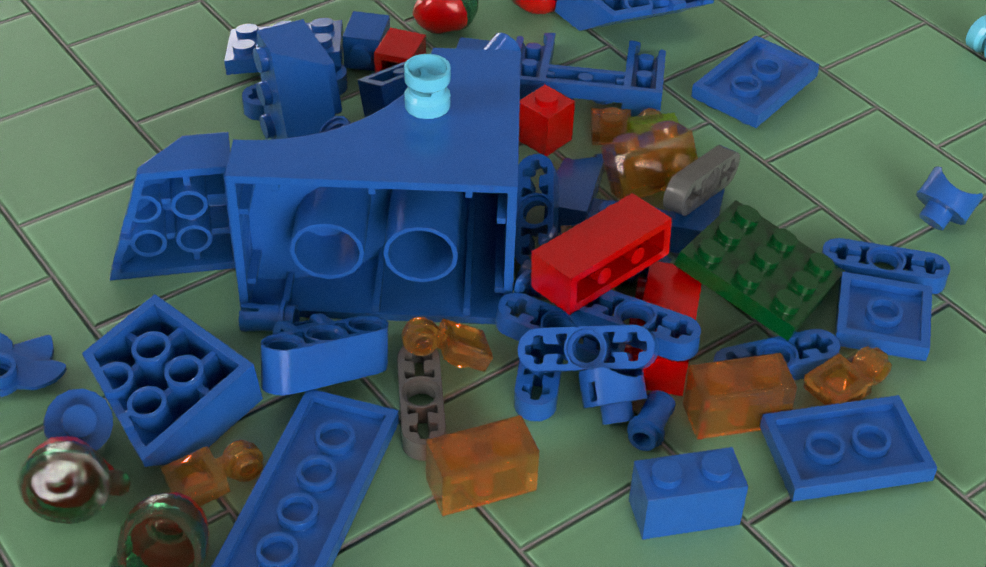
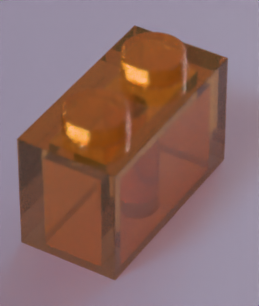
(648, 160)
(735, 393)
(482, 465)

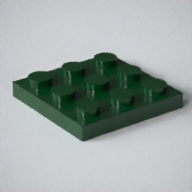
(760, 268)

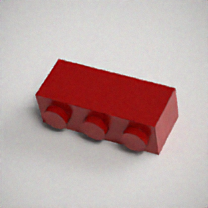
(600, 253)
(676, 291)

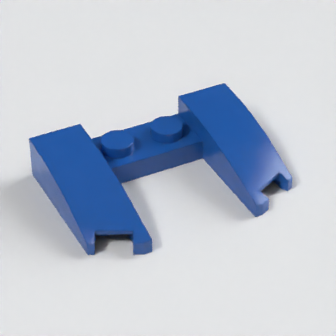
(635, 88)
(577, 201)

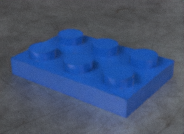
(243, 40)
(755, 81)
(847, 448)

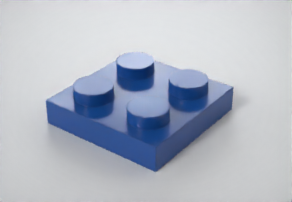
(884, 315)

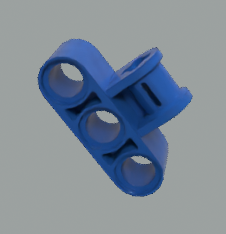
(322, 352)

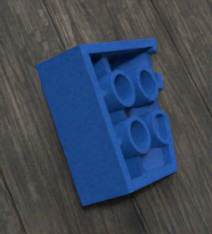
(601, 13)
(296, 81)
(178, 212)
(171, 382)

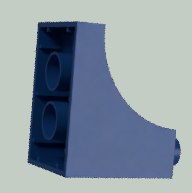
(388, 209)

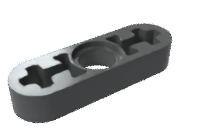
(701, 180)
(413, 414)

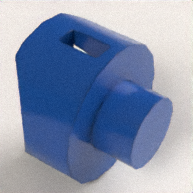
(944, 201)
(612, 392)
(79, 415)

